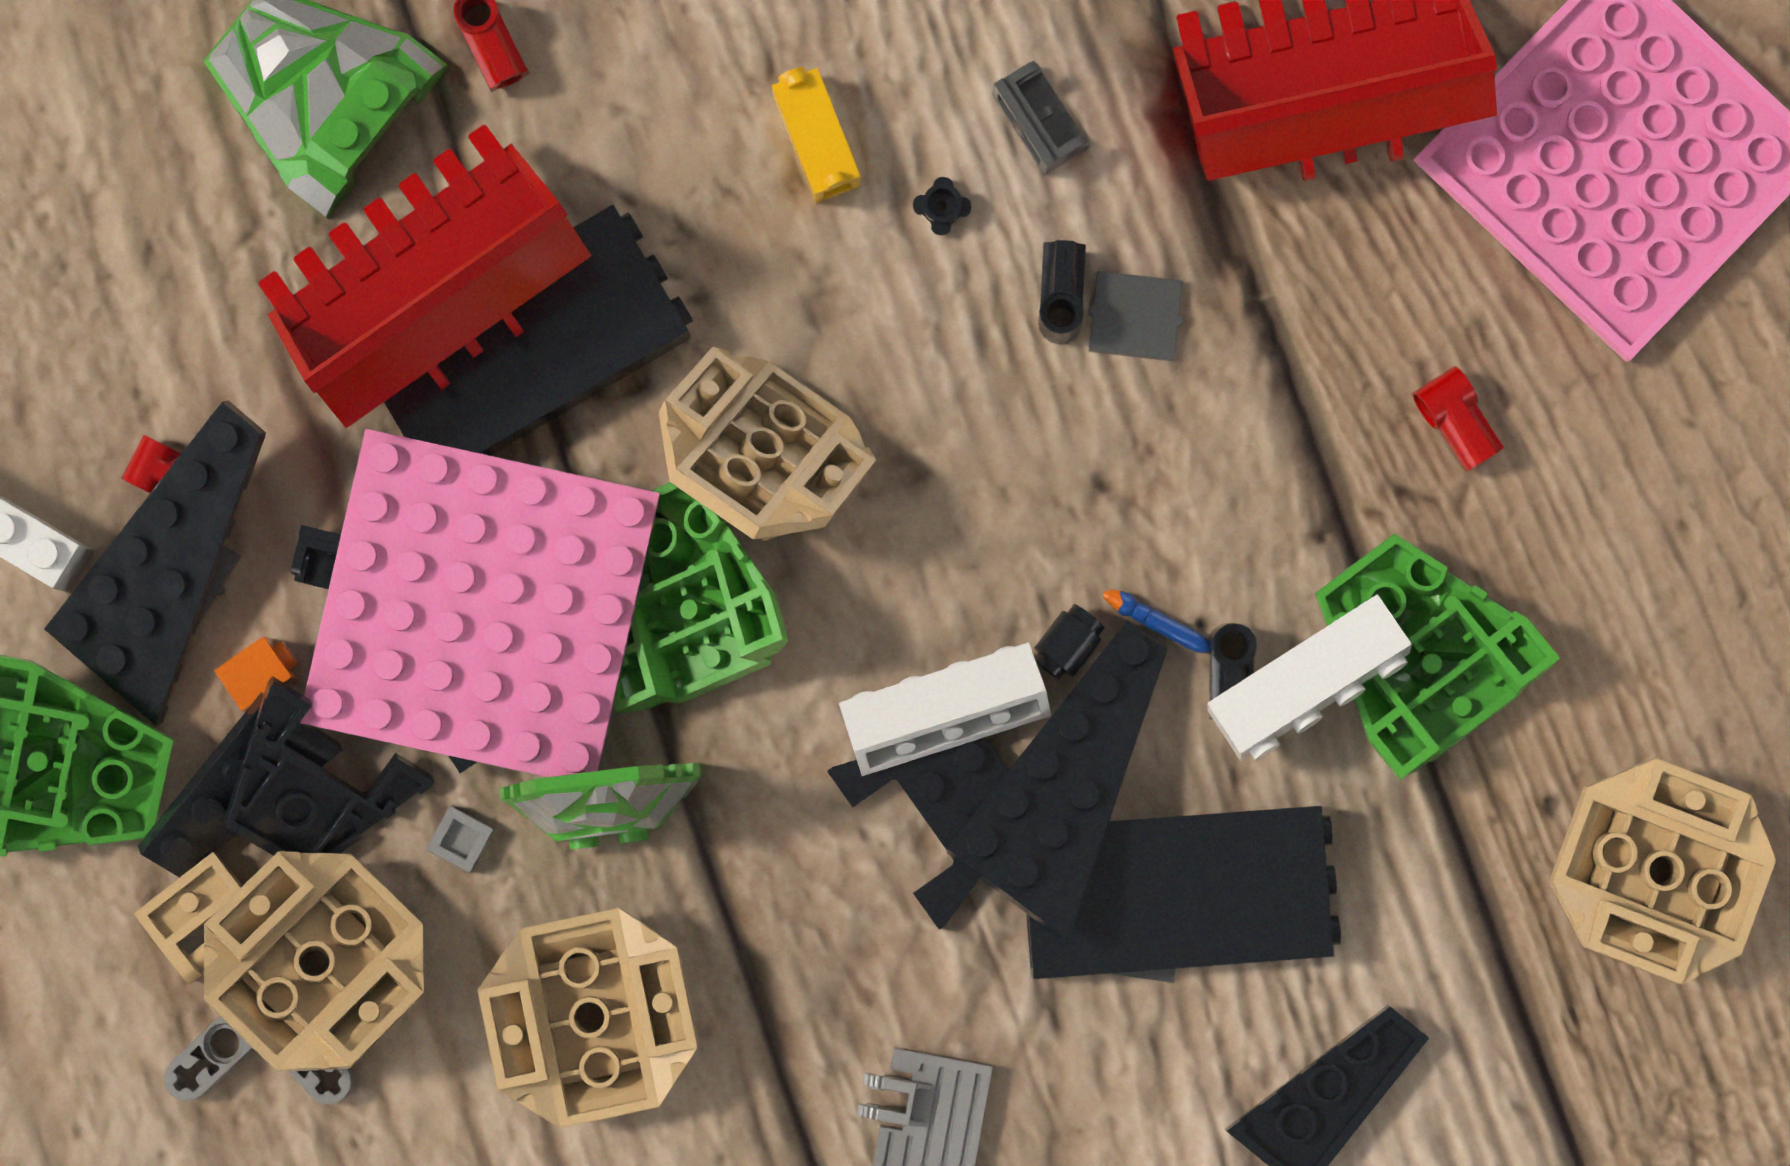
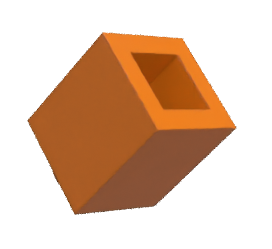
(251, 669)

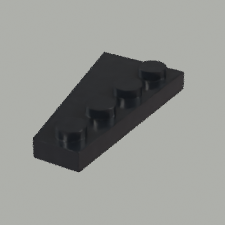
(1331, 1097)

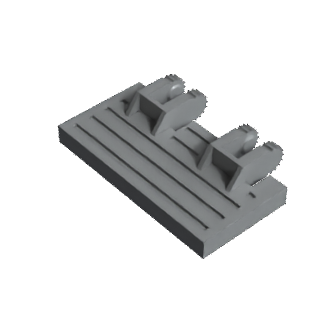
(941, 1110)

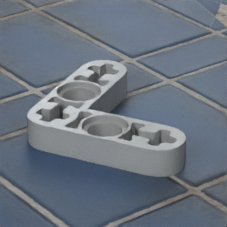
(208, 1079)

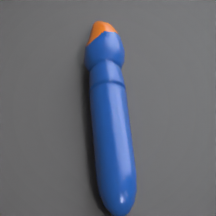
(1128, 606)

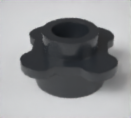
(942, 192)

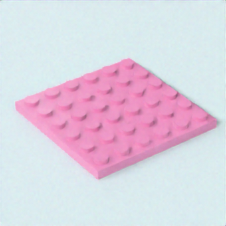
(1620, 162)
(479, 607)

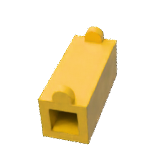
(815, 133)

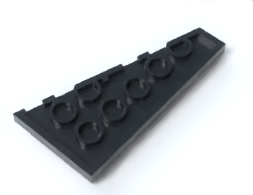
(153, 580)
(1052, 807)

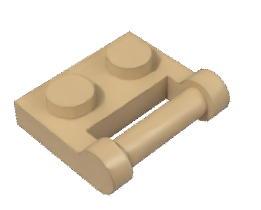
(186, 908)

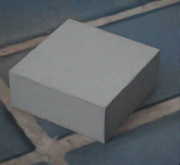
(460, 839)

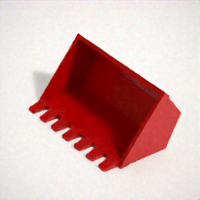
(1331, 80)
(424, 279)

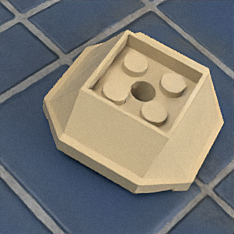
(760, 446)
(1714, 858)
(303, 907)
(534, 1028)

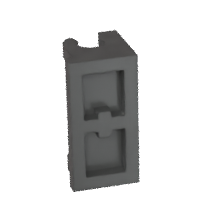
(1039, 117)

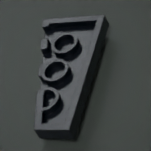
(195, 819)

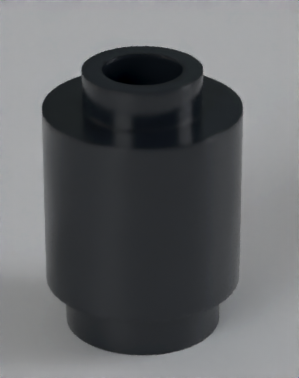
(1069, 642)

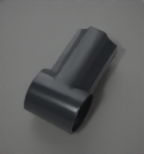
(1062, 288)
(1229, 672)

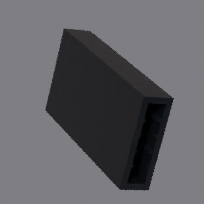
(575, 342)
(1200, 895)

